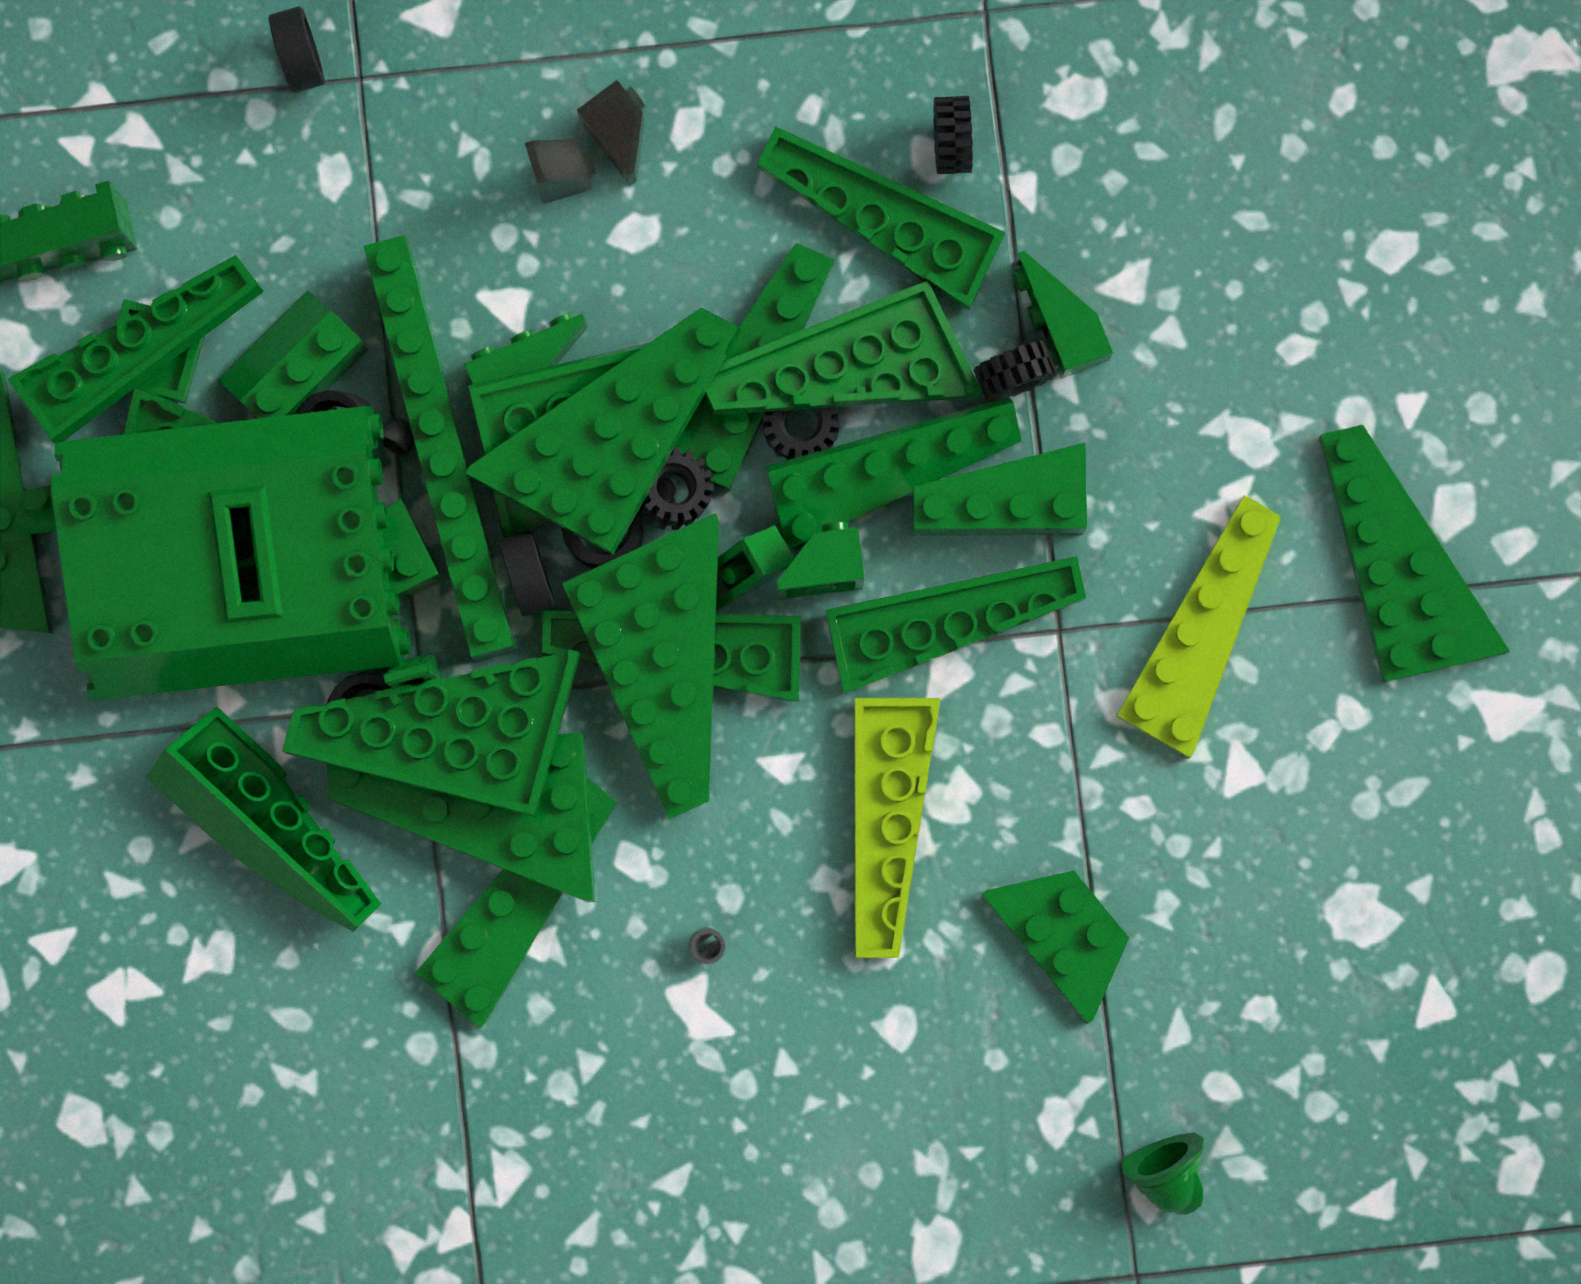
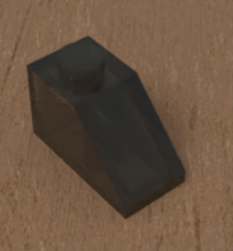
(616, 126)
(560, 168)

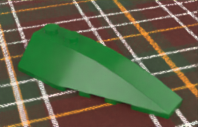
(251, 811)

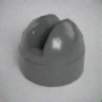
(398, 437)
(711, 952)

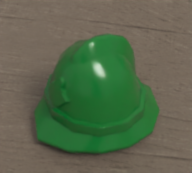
(1169, 1172)

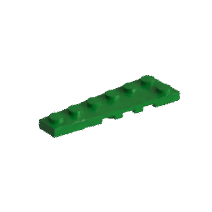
(778, 312)
(917, 626)

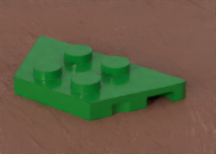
(1065, 935)

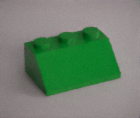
(293, 359)

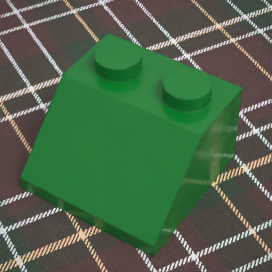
(825, 564)

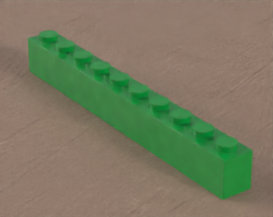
(440, 448)

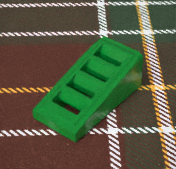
(414, 671)

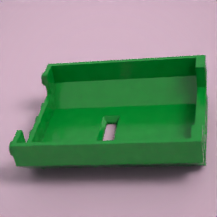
(157, 562)

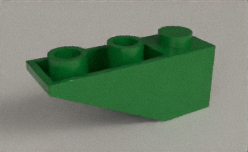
(1068, 323)
(527, 350)

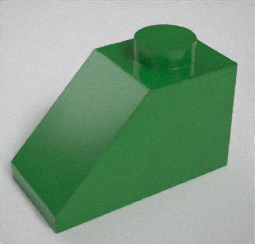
(751, 565)

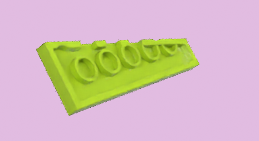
(1191, 656)
(890, 787)

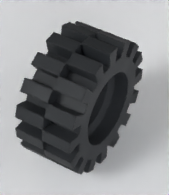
(953, 135)
(1015, 371)
(790, 447)
(698, 492)

